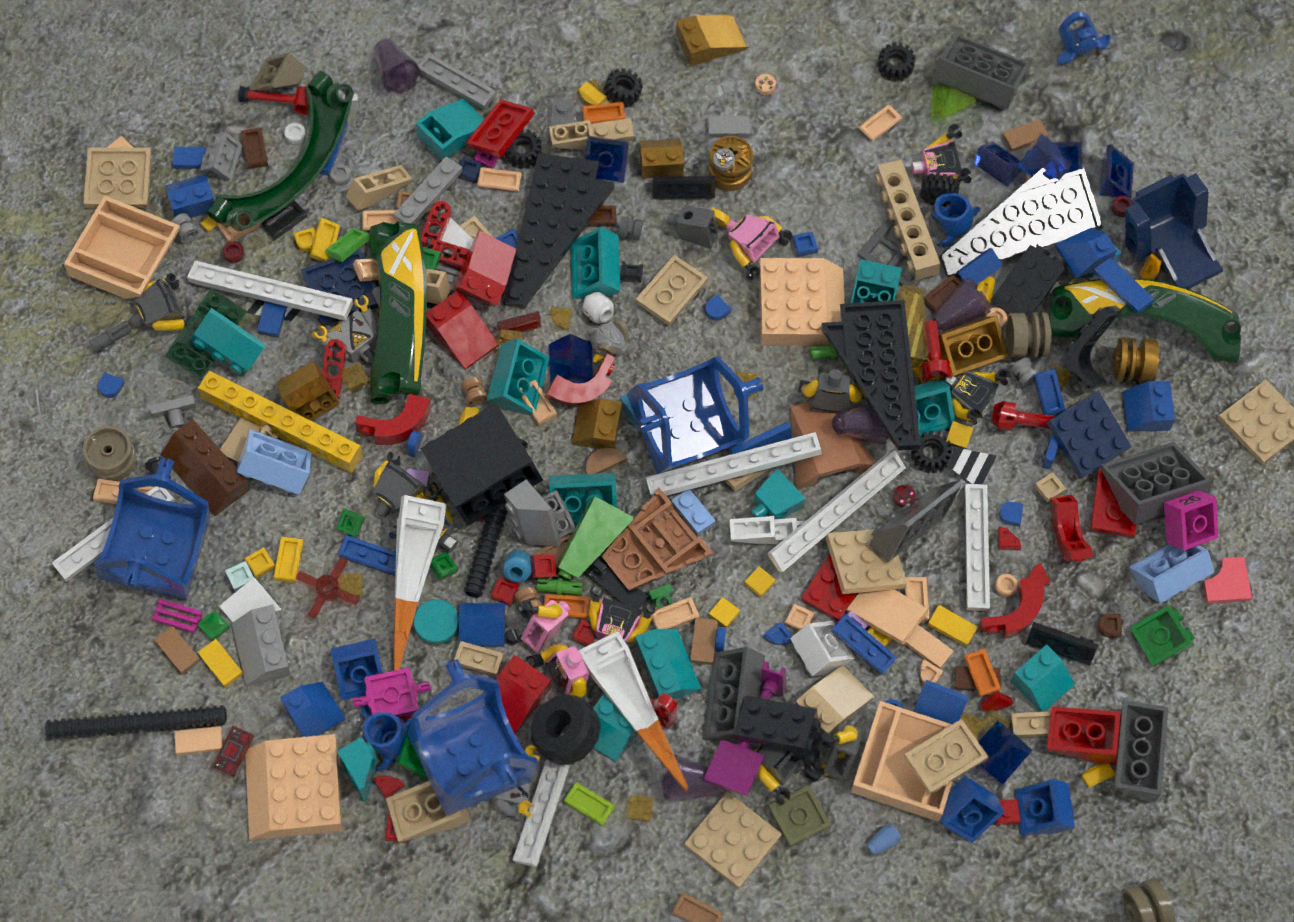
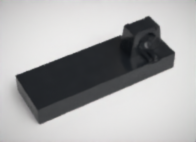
(683, 187)
(604, 577)
(1062, 643)

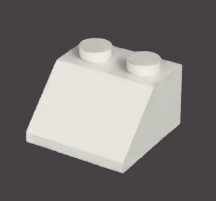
(821, 648)

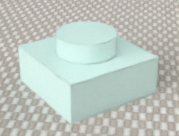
(239, 575)

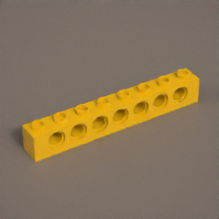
(283, 422)

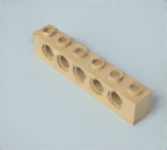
(895, 174)

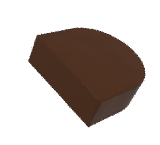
(1110, 625)

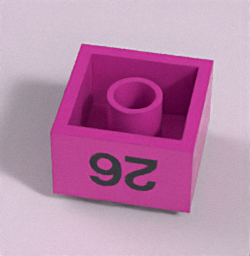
(1191, 520)

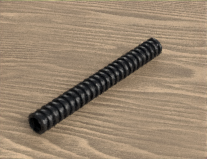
(486, 548)
(135, 722)

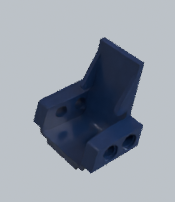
(1168, 223)

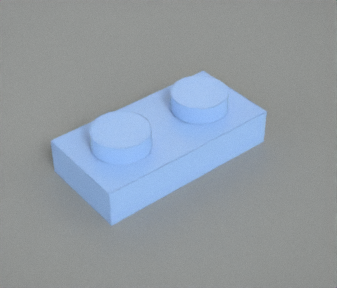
(693, 512)

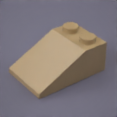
(836, 699)
(420, 814)

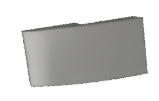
(561, 514)

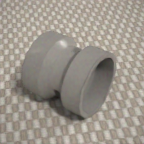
(188, 230)
(1024, 371)

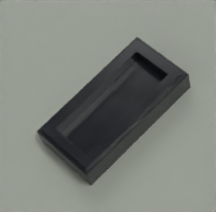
(284, 220)

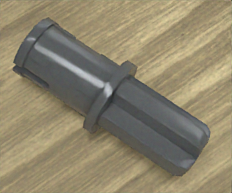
(110, 336)

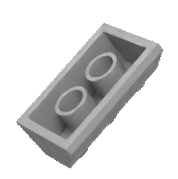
(531, 516)
(260, 646)

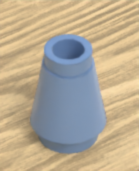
(884, 839)

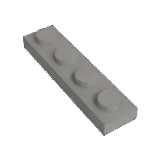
(456, 81)
(428, 191)

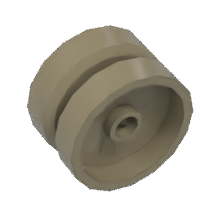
(109, 453)
(1147, 902)

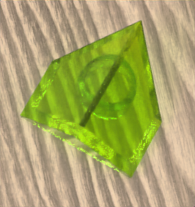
(948, 100)

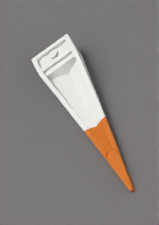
(416, 541)
(617, 675)

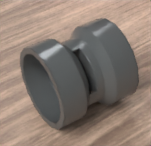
(630, 228)

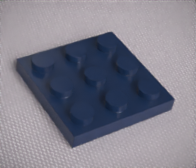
(341, 280)
(1089, 434)

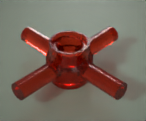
(323, 581)

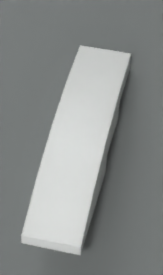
(762, 529)

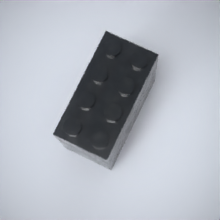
(480, 463)

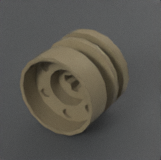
(1032, 335)

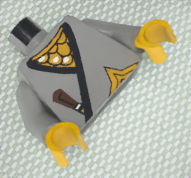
(356, 332)
(516, 801)

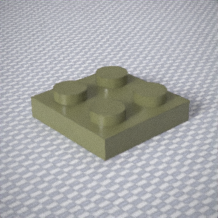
(800, 816)

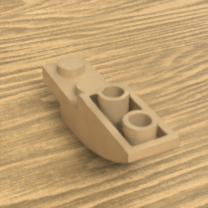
(576, 134)

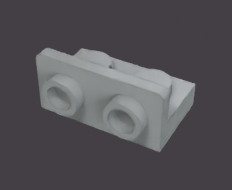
(221, 155)

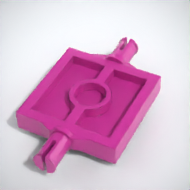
(392, 693)

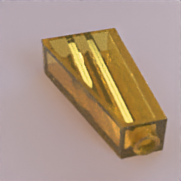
(915, 322)

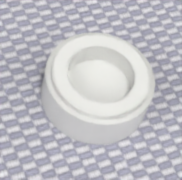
(295, 133)

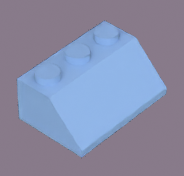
(274, 462)
(1171, 571)

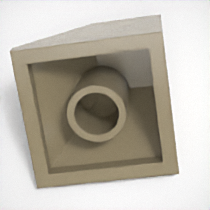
(279, 73)

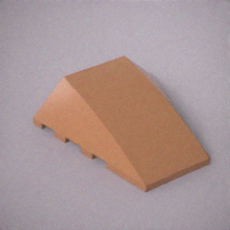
(838, 451)
(654, 544)

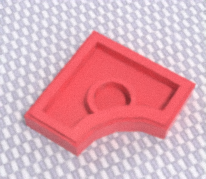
(1230, 583)

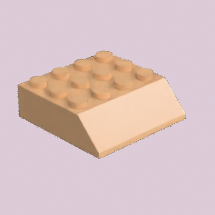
(120, 248)
(797, 300)
(885, 772)
(293, 787)

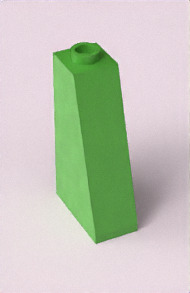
(591, 536)

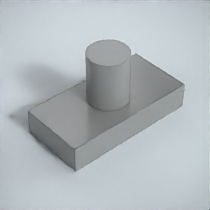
(173, 409)

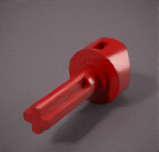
(935, 365)
(1010, 416)

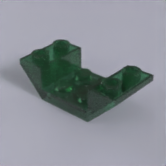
(183, 351)

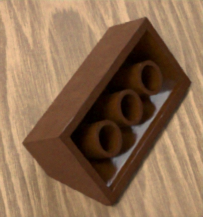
(205, 467)

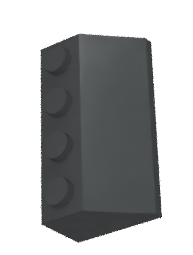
(732, 678)
(1141, 750)

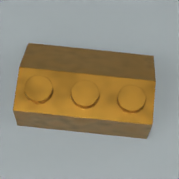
(973, 344)

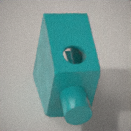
(777, 498)

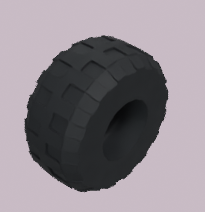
(578, 739)

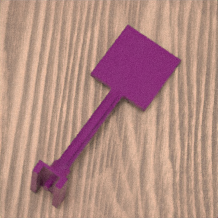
(735, 765)

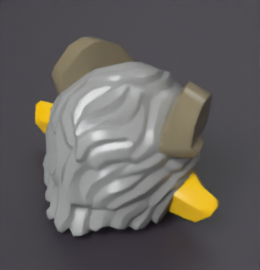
(609, 339)

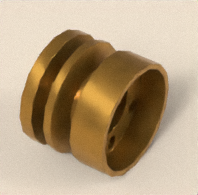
(740, 173)
(1131, 360)

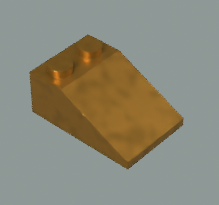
(709, 37)

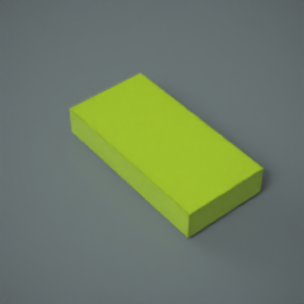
(589, 804)

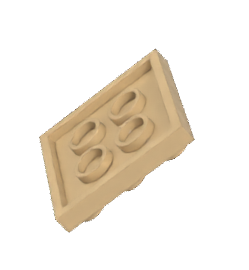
(118, 175)
(1261, 422)
(860, 566)
(733, 840)

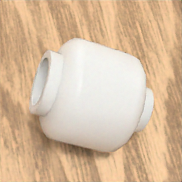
(598, 307)

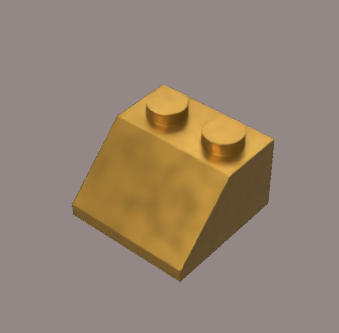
(661, 158)
(597, 424)

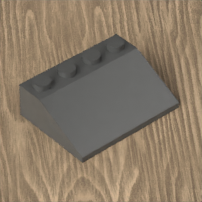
(981, 71)
(1151, 478)
(914, 520)

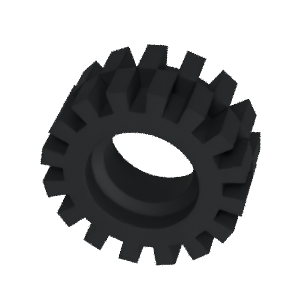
(896, 71)
(626, 79)
(526, 158)
(936, 185)
(929, 463)

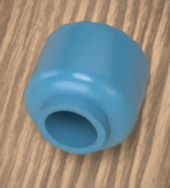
(517, 566)

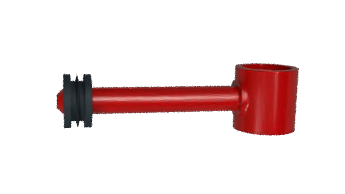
(298, 99)

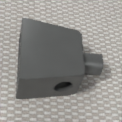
(695, 225)

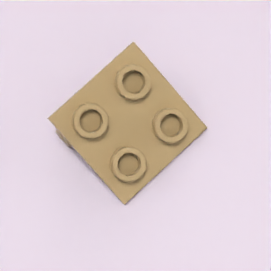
(234, 443)

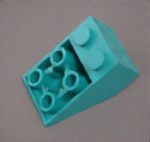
(448, 127)
(876, 282)

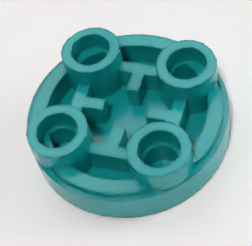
(436, 621)

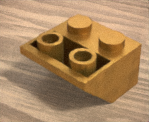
(307, 392)

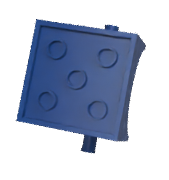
(688, 414)
(152, 539)
(469, 749)

